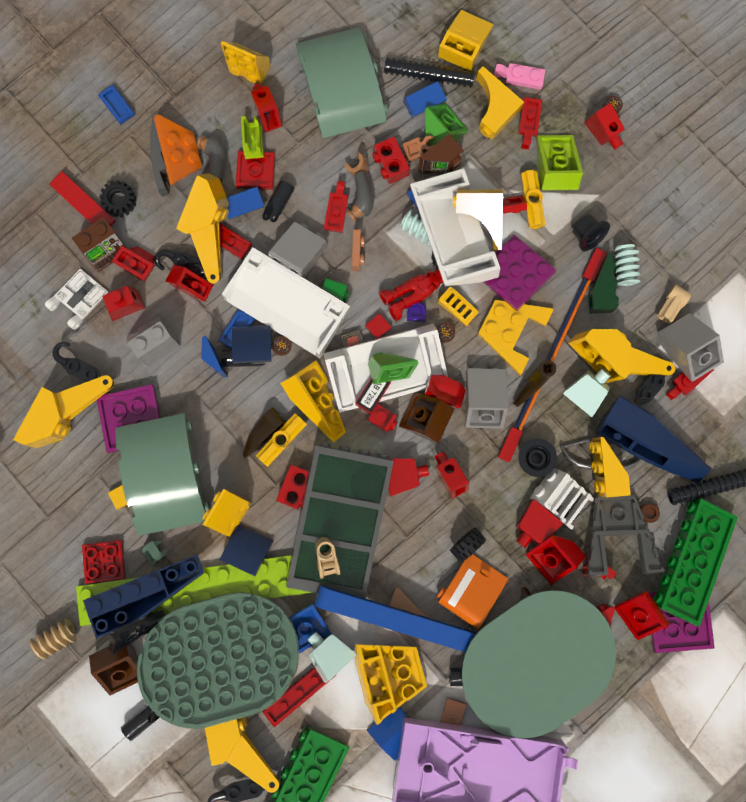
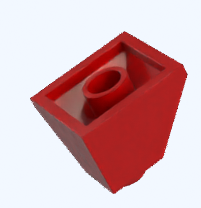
(556, 557)

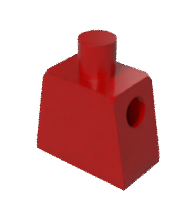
(263, 103)
(606, 126)
(122, 302)
(405, 476)
(454, 482)
(536, 524)

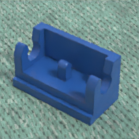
(420, 100)
(244, 202)

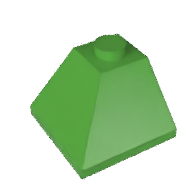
(442, 121)
(390, 367)

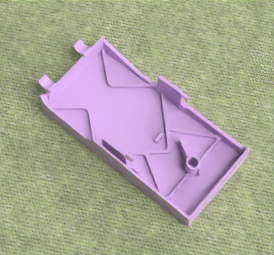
(476, 765)

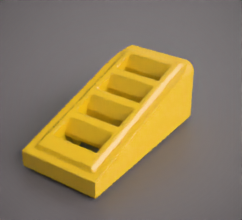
(462, 301)

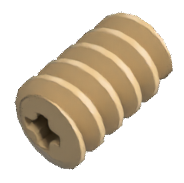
(54, 641)

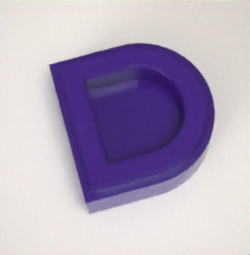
(417, 313)

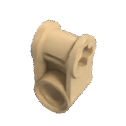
(327, 561)

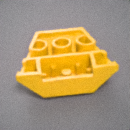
(388, 677)

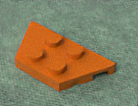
(178, 149)

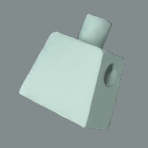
(589, 391)
(329, 655)

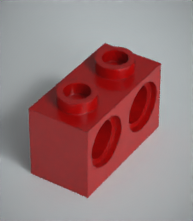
(395, 159)
(290, 485)

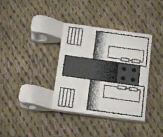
(80, 295)

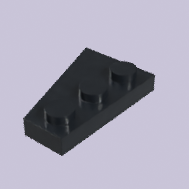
(134, 631)

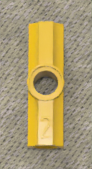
(534, 209)
(272, 449)

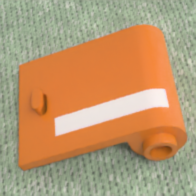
(472, 593)

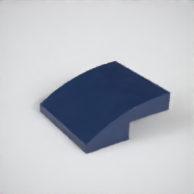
(251, 344)
(246, 550)

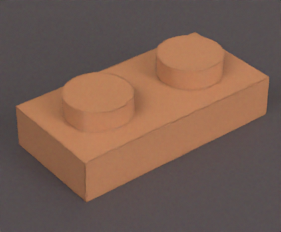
(357, 258)

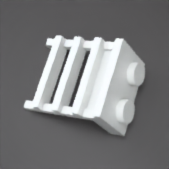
(553, 492)

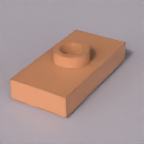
(453, 711)

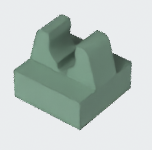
(152, 553)

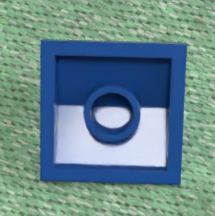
(211, 358)
(306, 623)
(388, 732)

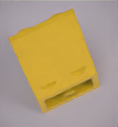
(464, 40)
(246, 62)
(610, 474)
(226, 512)

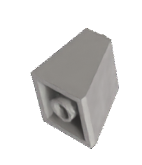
(299, 249)
(152, 341)
(692, 346)
(486, 398)

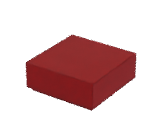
(378, 326)

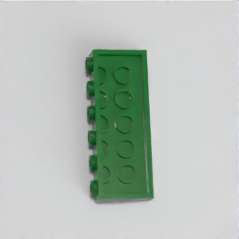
(695, 561)
(311, 768)

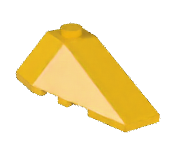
(310, 394)

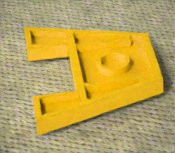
(504, 327)

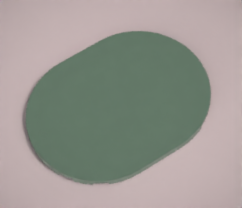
(218, 660)
(538, 664)

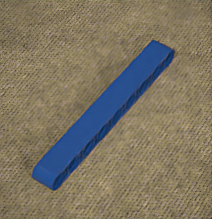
(393, 618)

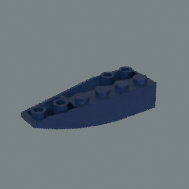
(649, 440)
(139, 597)

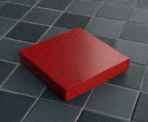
(255, 171)
(641, 615)

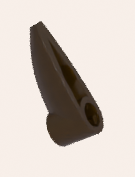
(535, 382)
(263, 431)

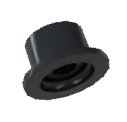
(590, 232)
(537, 457)

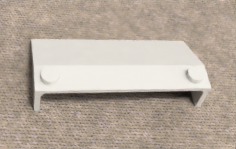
(286, 302)

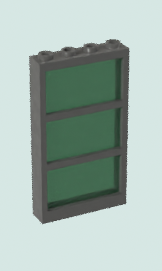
(346, 504)

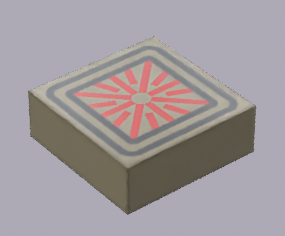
(352, 339)

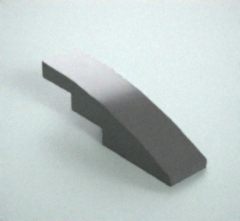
(157, 160)

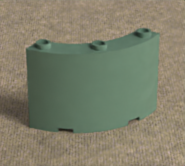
(342, 82)
(160, 474)

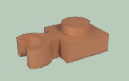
(416, 148)

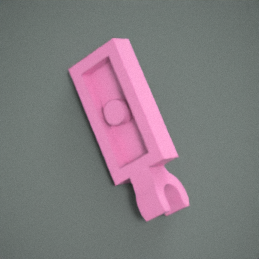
(521, 75)

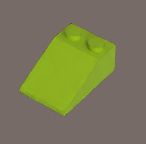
(558, 162)

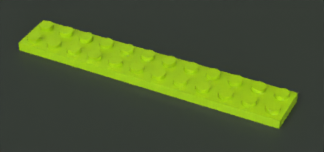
(215, 582)

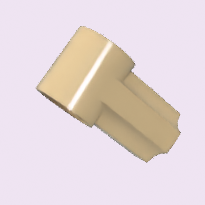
(676, 299)

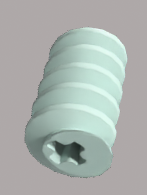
(415, 226)
(626, 266)

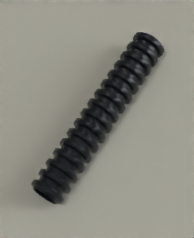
(429, 72)
(707, 487)

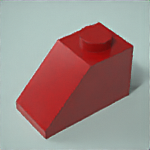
(189, 282)

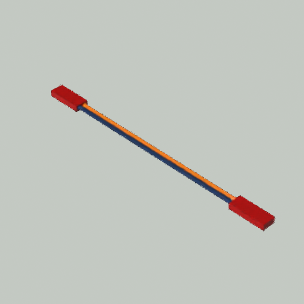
(589, 274)

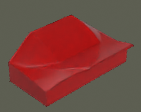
(135, 262)
(445, 389)

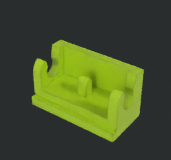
(252, 138)

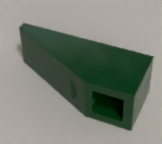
(602, 294)

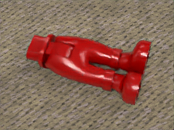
(422, 287)

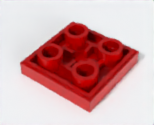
(103, 561)

